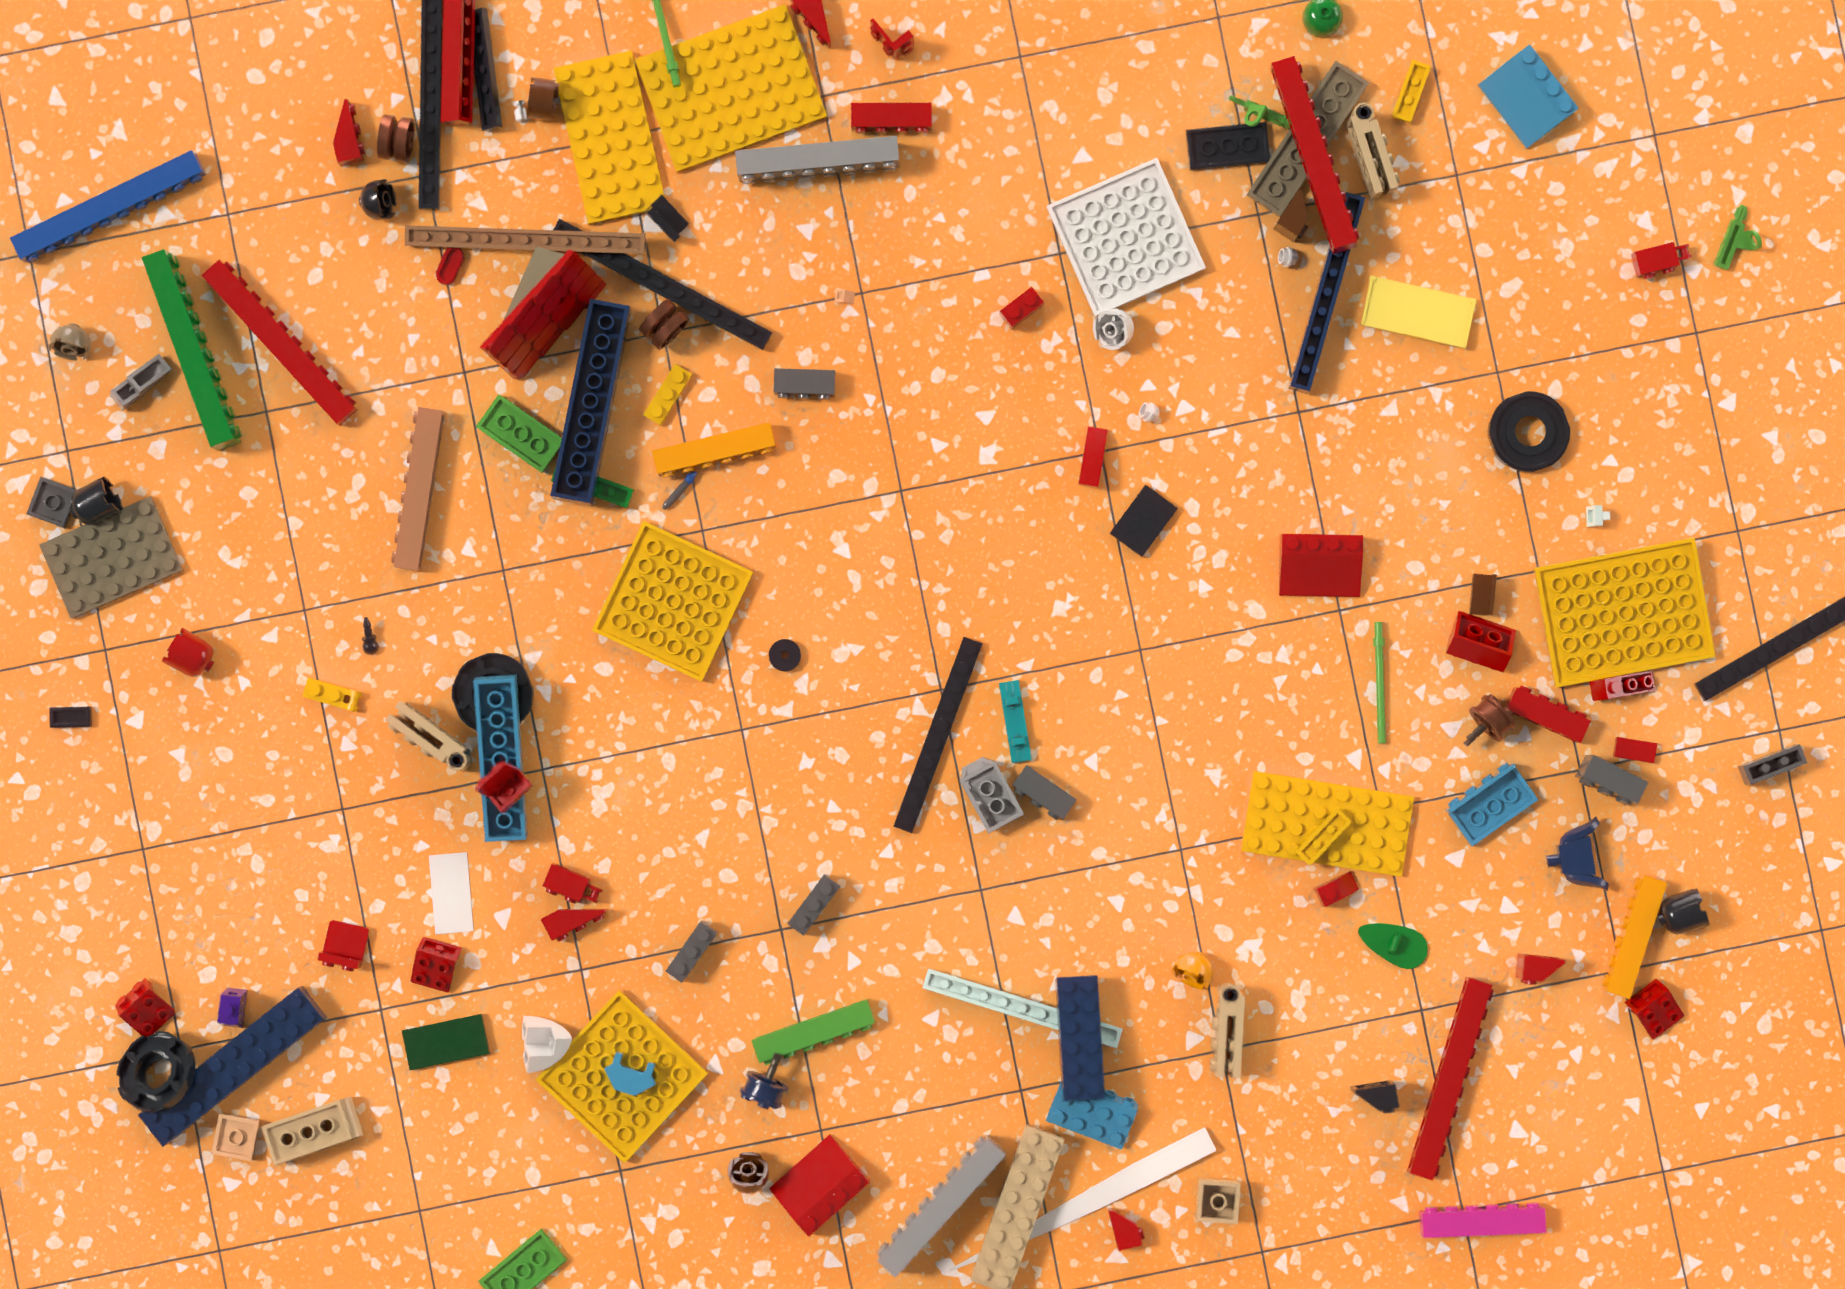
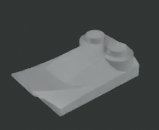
(990, 794)

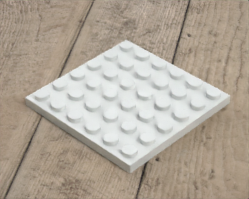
(1125, 237)

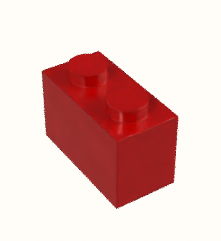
(1021, 308)

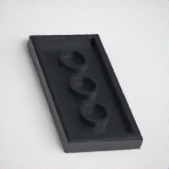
(1227, 146)

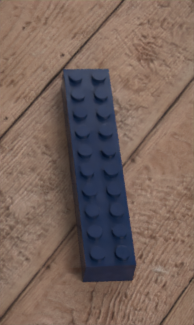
(591, 402)
(238, 1063)

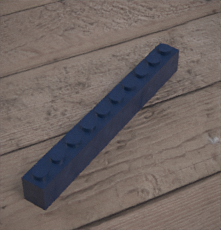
(1322, 308)

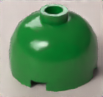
(1322, 17)

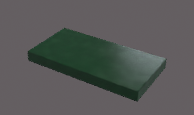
(445, 1041)

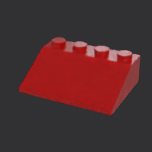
(1320, 565)
(819, 1185)

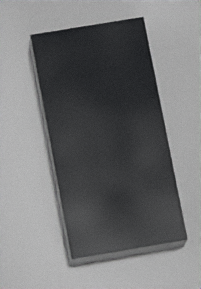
(70, 717)

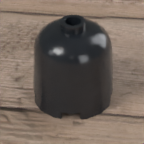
(95, 502)
(1683, 913)

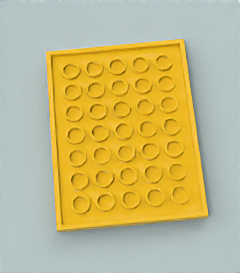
(734, 88)
(1624, 612)

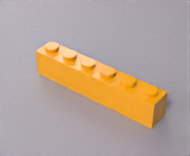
(713, 449)
(1634, 936)

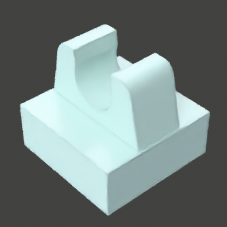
(1596, 516)

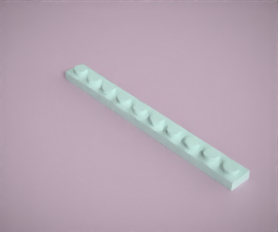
(1006, 1003)

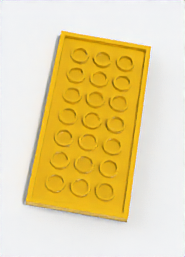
(609, 136)
(1289, 809)

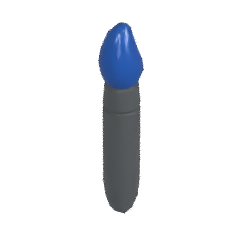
(689, 479)

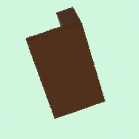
(1482, 594)

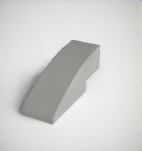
(140, 382)

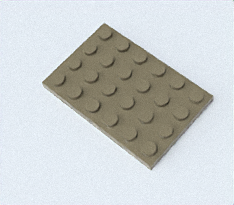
(111, 558)

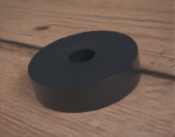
(791, 662)

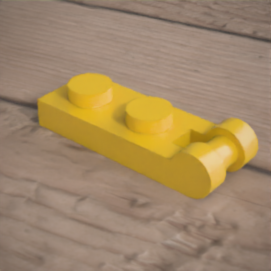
(331, 694)

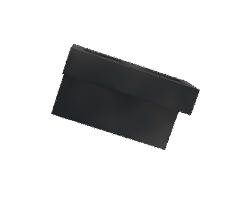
(666, 218)

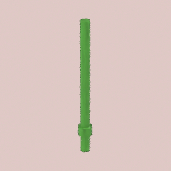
(672, 65)
(1379, 642)

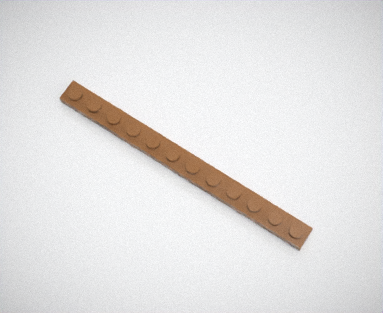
(525, 239)

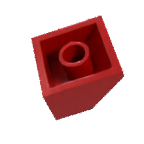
(1536, 967)

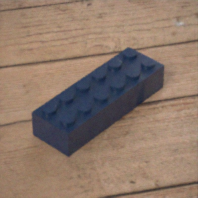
(1080, 1038)

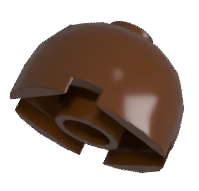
(748, 1172)

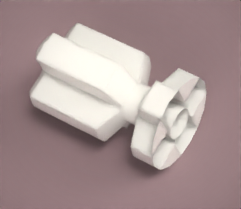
(520, 113)

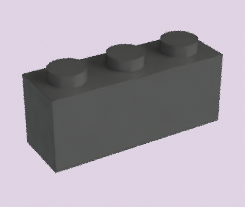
(804, 383)
(1772, 764)
(1043, 793)
(814, 904)
(691, 951)

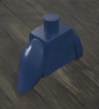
(1576, 857)

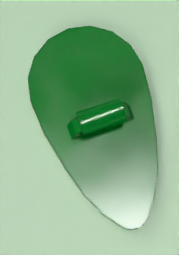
(1395, 943)

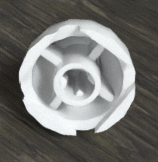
(1113, 328)

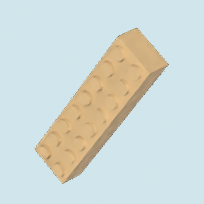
(1017, 1208)

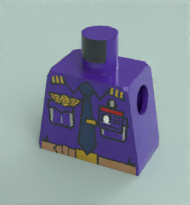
(232, 1007)

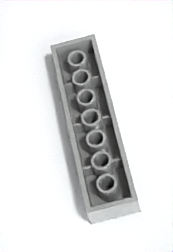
(817, 159)
(940, 1206)

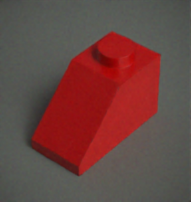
(1336, 889)
(1125, 1231)

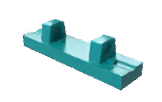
(1015, 721)

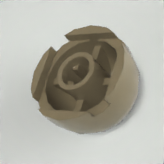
(70, 342)

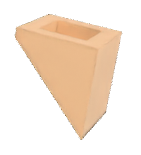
(844, 296)

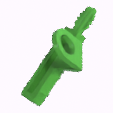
(1261, 112)
(1736, 238)

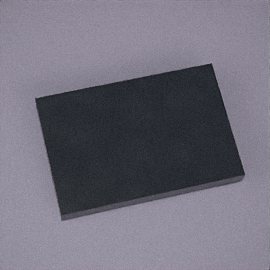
(1143, 521)

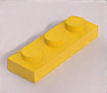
(1411, 91)
(667, 394)
(1323, 836)

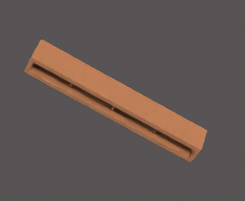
(419, 489)

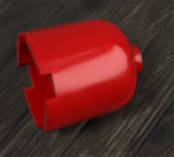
(189, 654)

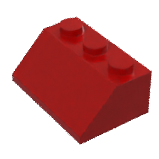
(1481, 641)

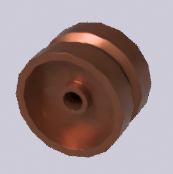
(395, 138)
(663, 324)

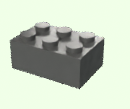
(1611, 780)

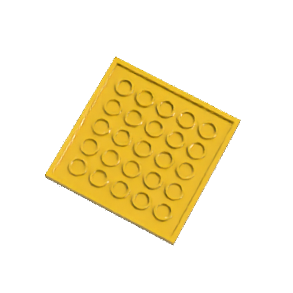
(672, 601)
(587, 1093)

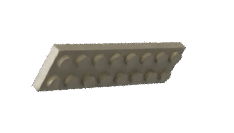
(1285, 170)

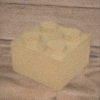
(1217, 1200)

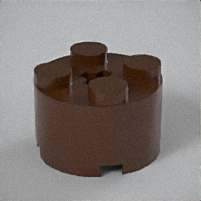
(541, 98)

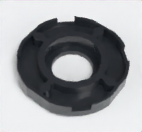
(1504, 440)
(489, 665)
(137, 1062)

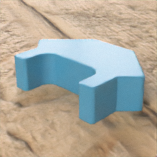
(628, 1079)

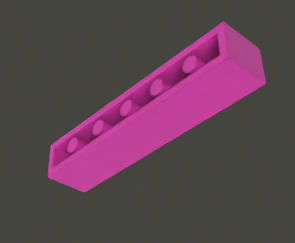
(1482, 1221)

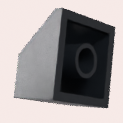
(1379, 1094)

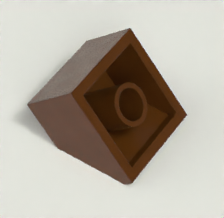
(1293, 220)

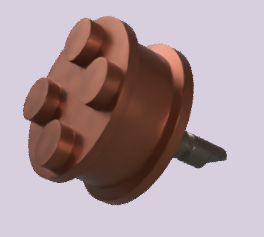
(1490, 719)

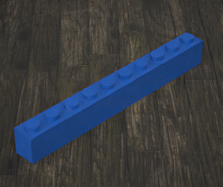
(108, 206)

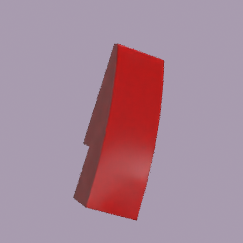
(1092, 457)

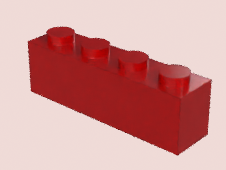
(891, 116)
(1548, 715)

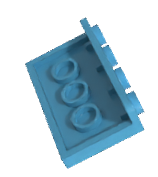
(1491, 803)
(1098, 1119)

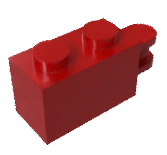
(1658, 259)
(569, 884)

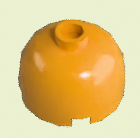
(1194, 969)

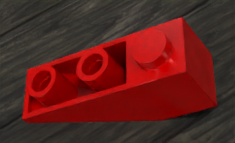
(814, 18)
(346, 138)
(1622, 685)
(565, 920)

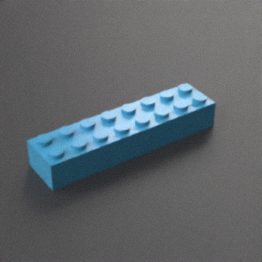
(498, 742)

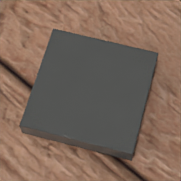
(51, 502)

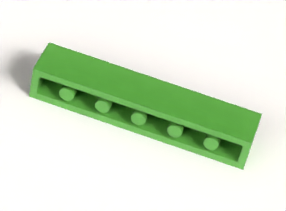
(814, 1030)

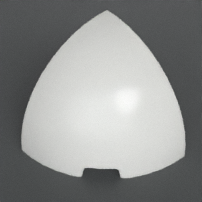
(543, 1043)

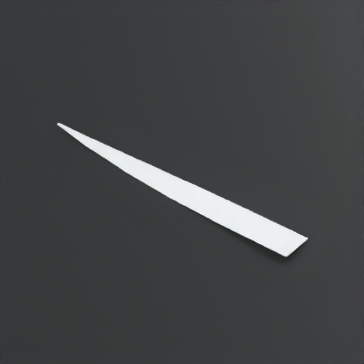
(1123, 1183)

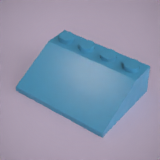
(1528, 96)

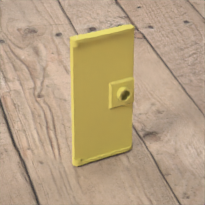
(1418, 312)

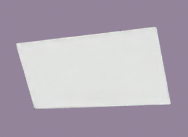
(451, 893)

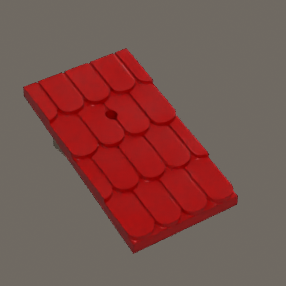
(544, 305)

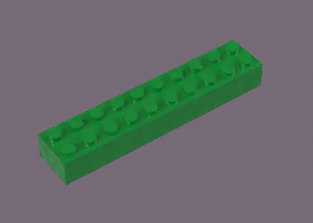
(192, 350)

